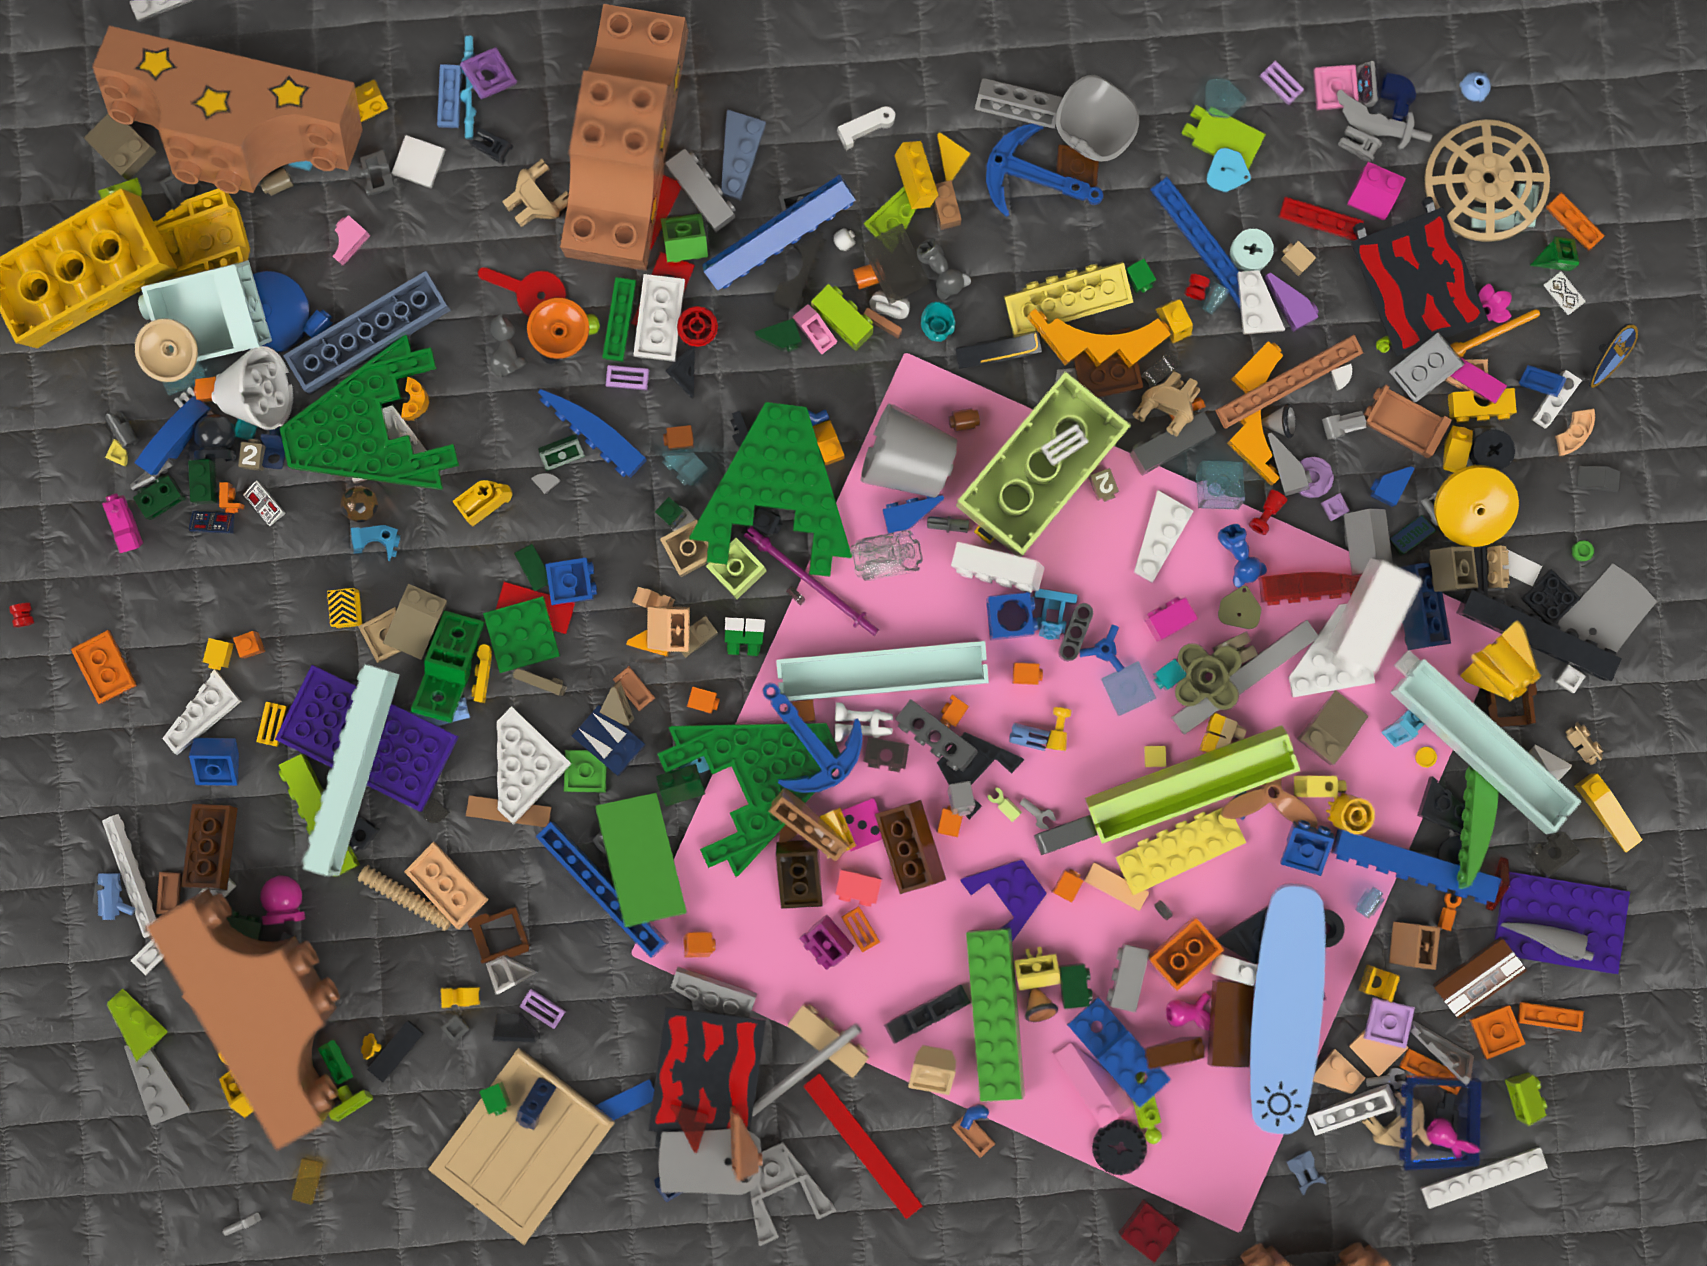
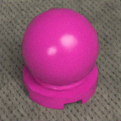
(281, 900)

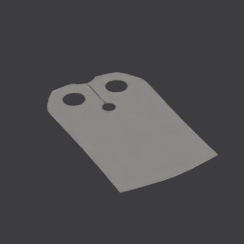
(1611, 607)
(701, 1171)

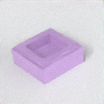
(1335, 507)

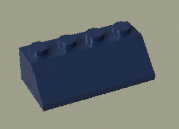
(1426, 617)

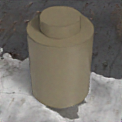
(276, 181)

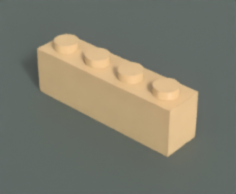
(820, 1033)

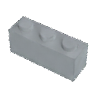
(1128, 977)

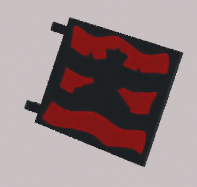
(1418, 279)
(706, 1067)

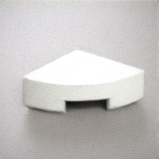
(1341, 376)

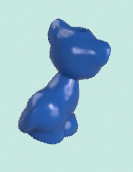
(1247, 568)

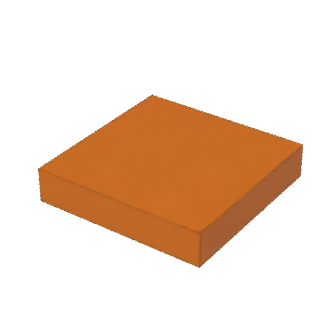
(1497, 1031)

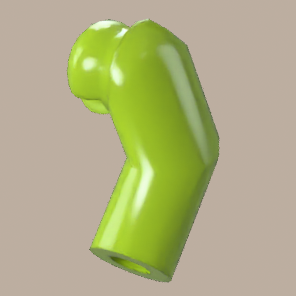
(1383, 344)

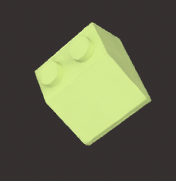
(740, 572)

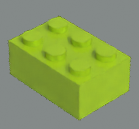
(843, 316)

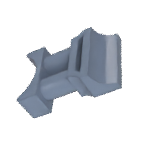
(1301, 1163)

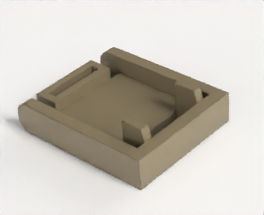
(555, 686)

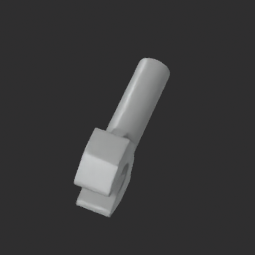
(1037, 813)
(1389, 1078)
(248, 1221)

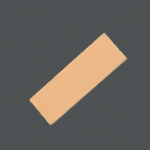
(1114, 886)

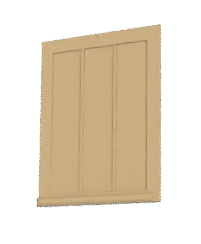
(516, 1170)

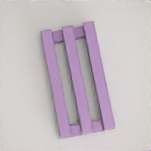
(1287, 77)
(624, 377)
(557, 1017)

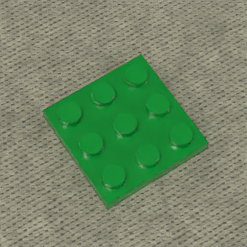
(521, 634)

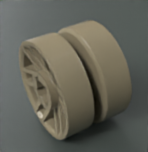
(1239, 643)

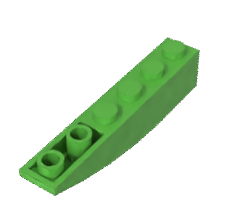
(1478, 825)

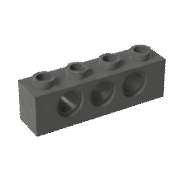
(913, 712)

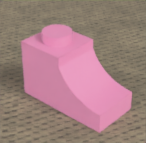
(350, 239)
(814, 329)

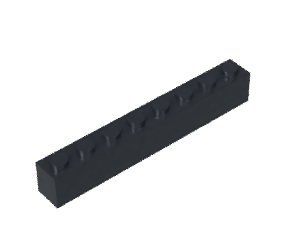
(1540, 636)

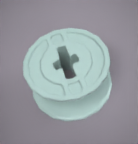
(1262, 246)

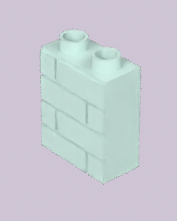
(215, 305)

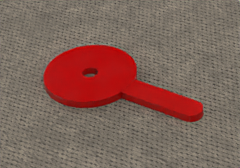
(528, 288)

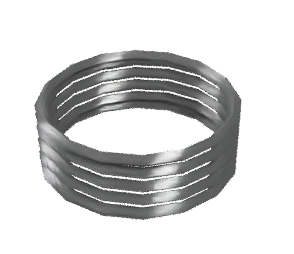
(1159, 906)

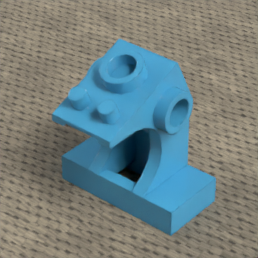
(363, 536)
(1055, 601)

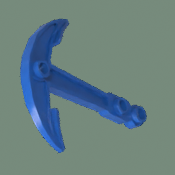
(1028, 171)
(844, 762)

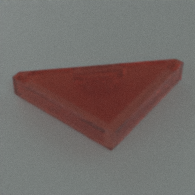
(1503, 873)
(692, 1124)

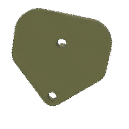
(1241, 603)

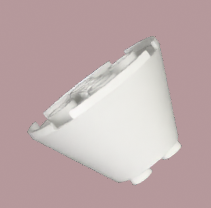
(256, 389)

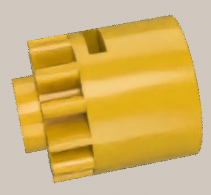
(1351, 813)

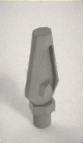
(146, 478)

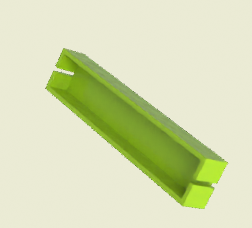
(1192, 784)

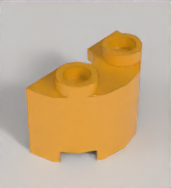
(418, 400)

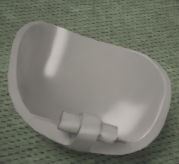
(1097, 118)

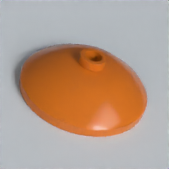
(554, 316)

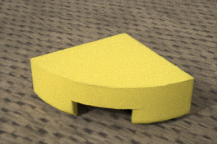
(117, 453)

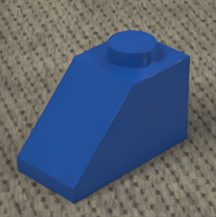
(1391, 486)

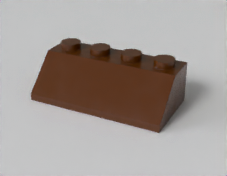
(910, 847)

